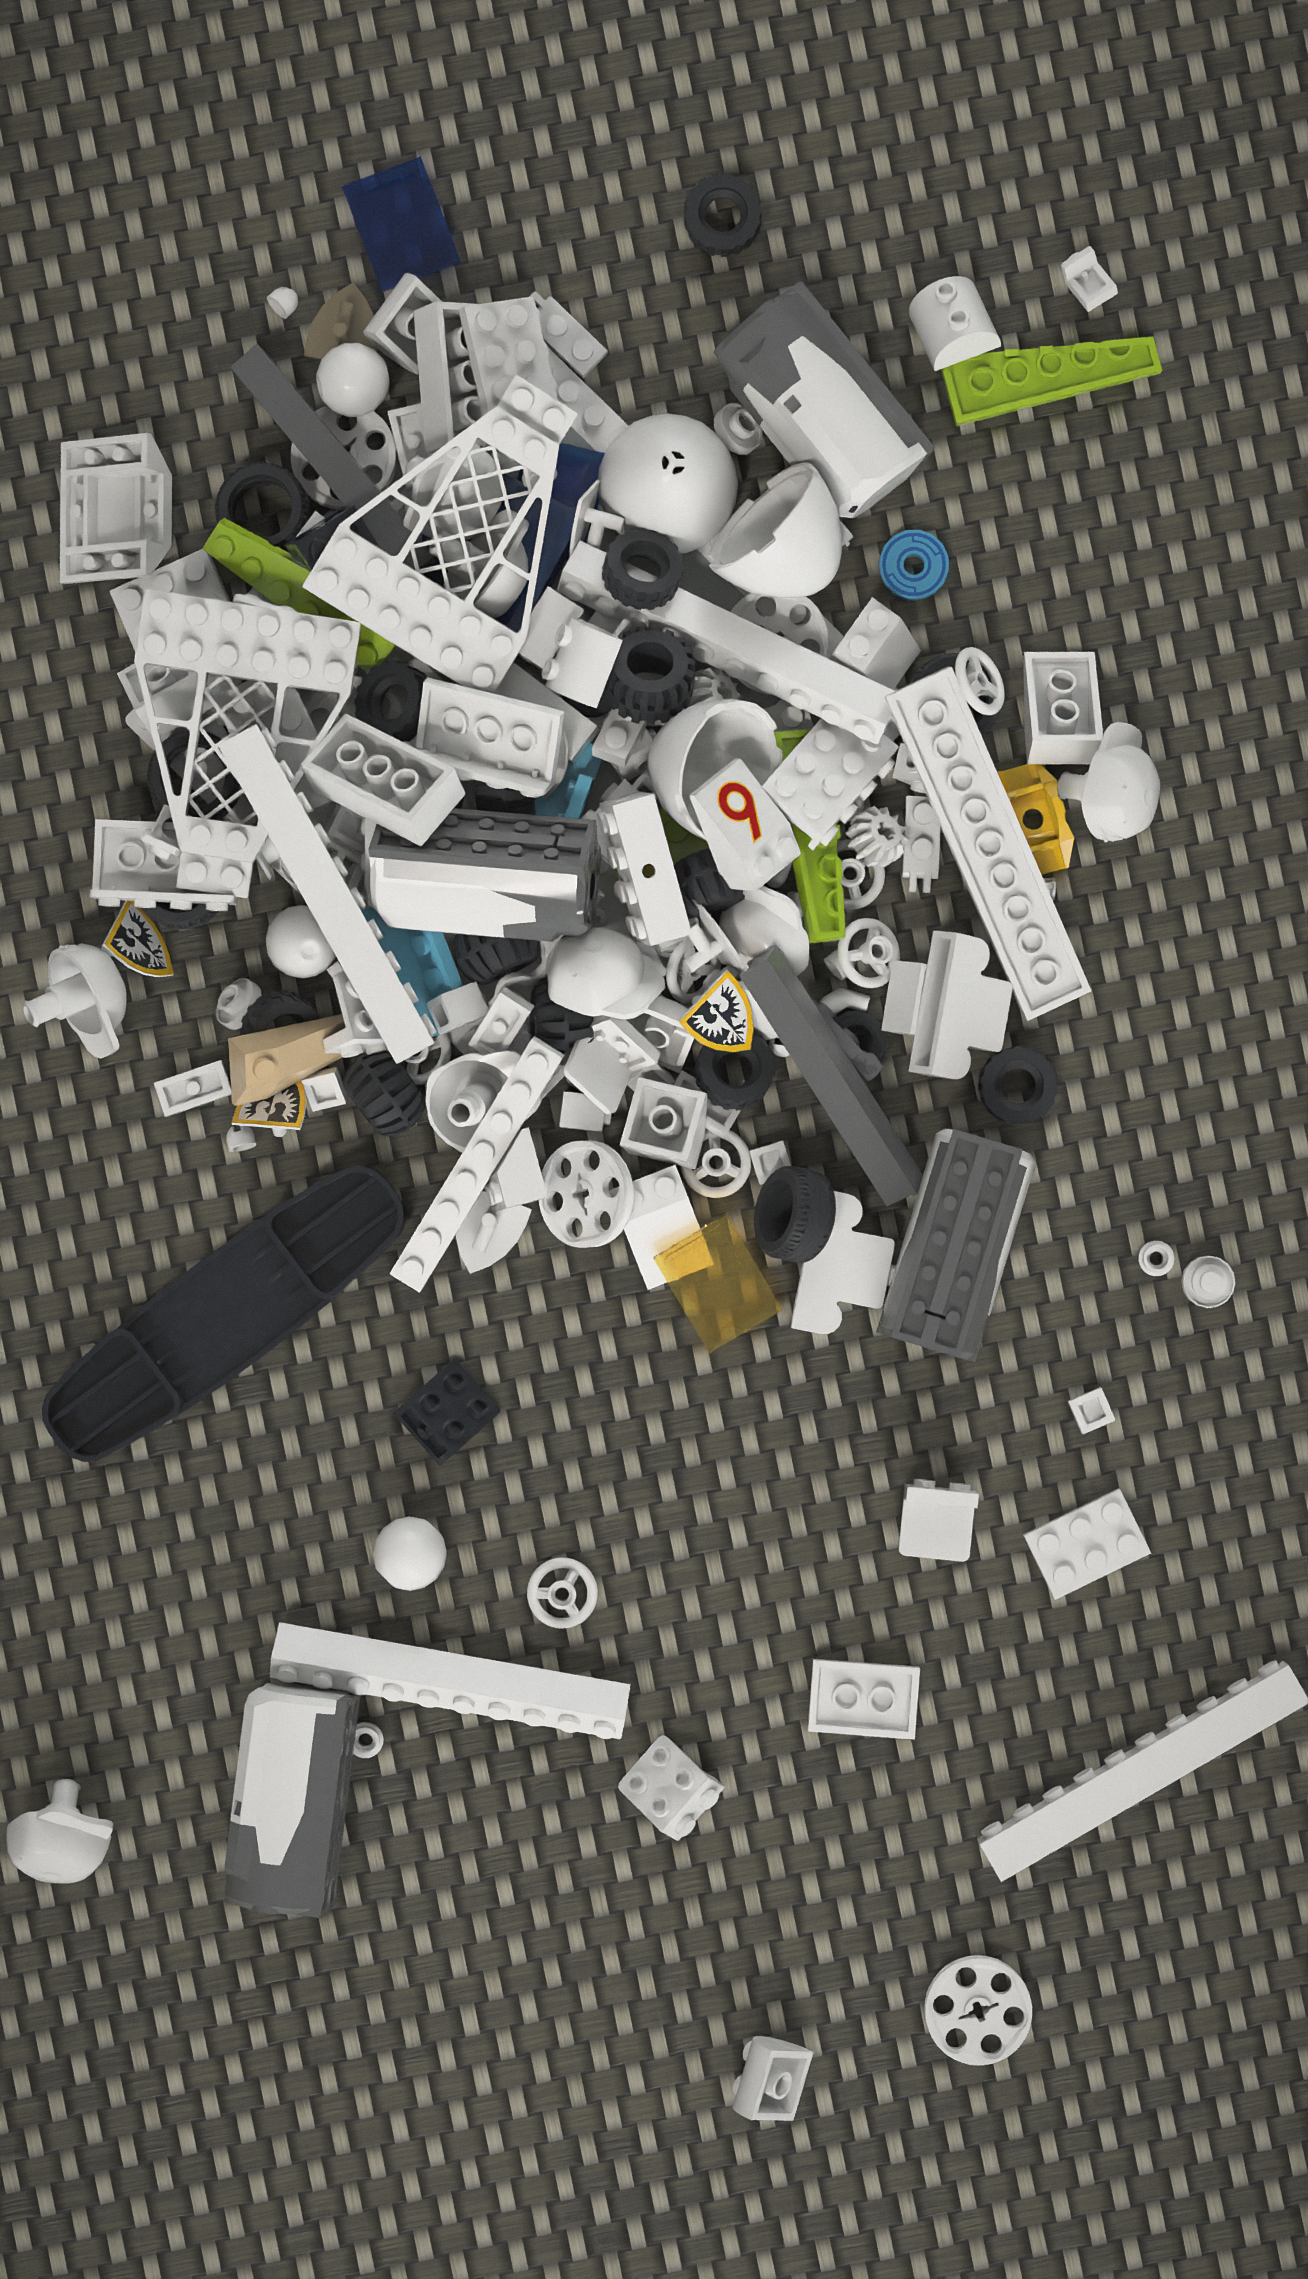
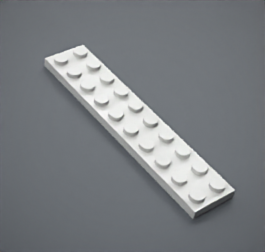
(987, 843)

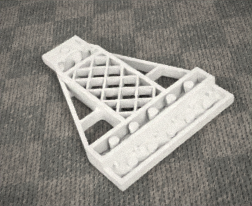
(413, 608)
(245, 645)

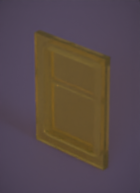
(717, 1283)

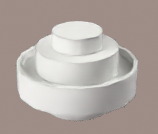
(737, 429)
(234, 1002)
(1208, 1281)

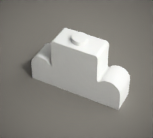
(958, 1007)
(847, 1270)

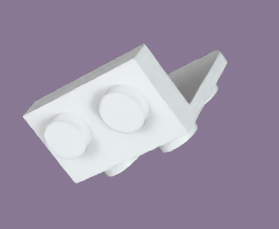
(360, 1032)
(606, 1063)
(937, 1520)
(670, 1788)

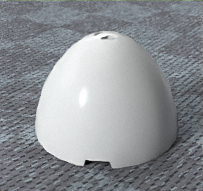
(681, 506)
(784, 539)
(702, 743)

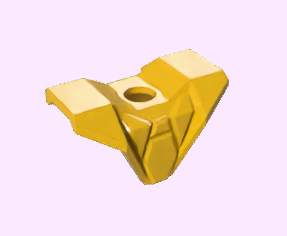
(1035, 788)

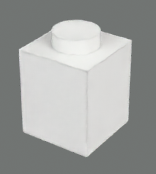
(458, 1008)
(582, 1113)

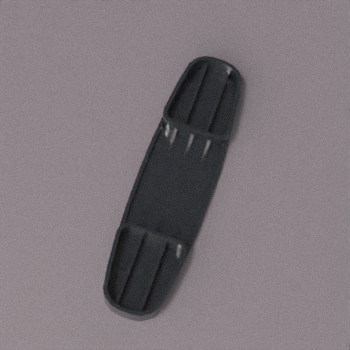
(224, 1314)

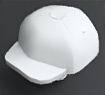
(429, 480)
(502, 584)
(1119, 788)
(766, 921)
(602, 975)
(84, 991)
(464, 1091)
(58, 1840)

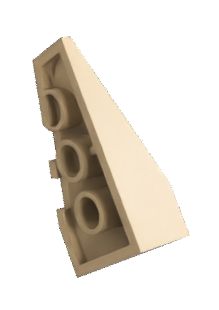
(279, 1057)

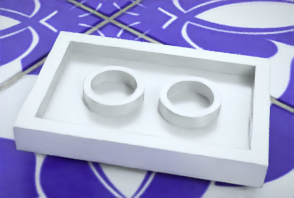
(189, 576)
(1087, 1543)
(863, 1699)

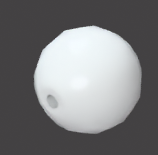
(352, 379)
(298, 943)
(409, 1553)

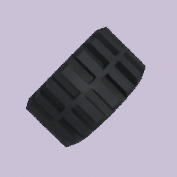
(651, 698)

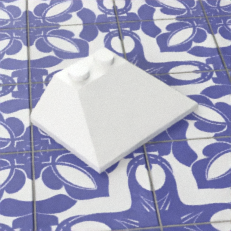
(113, 508)

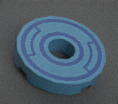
(917, 544)

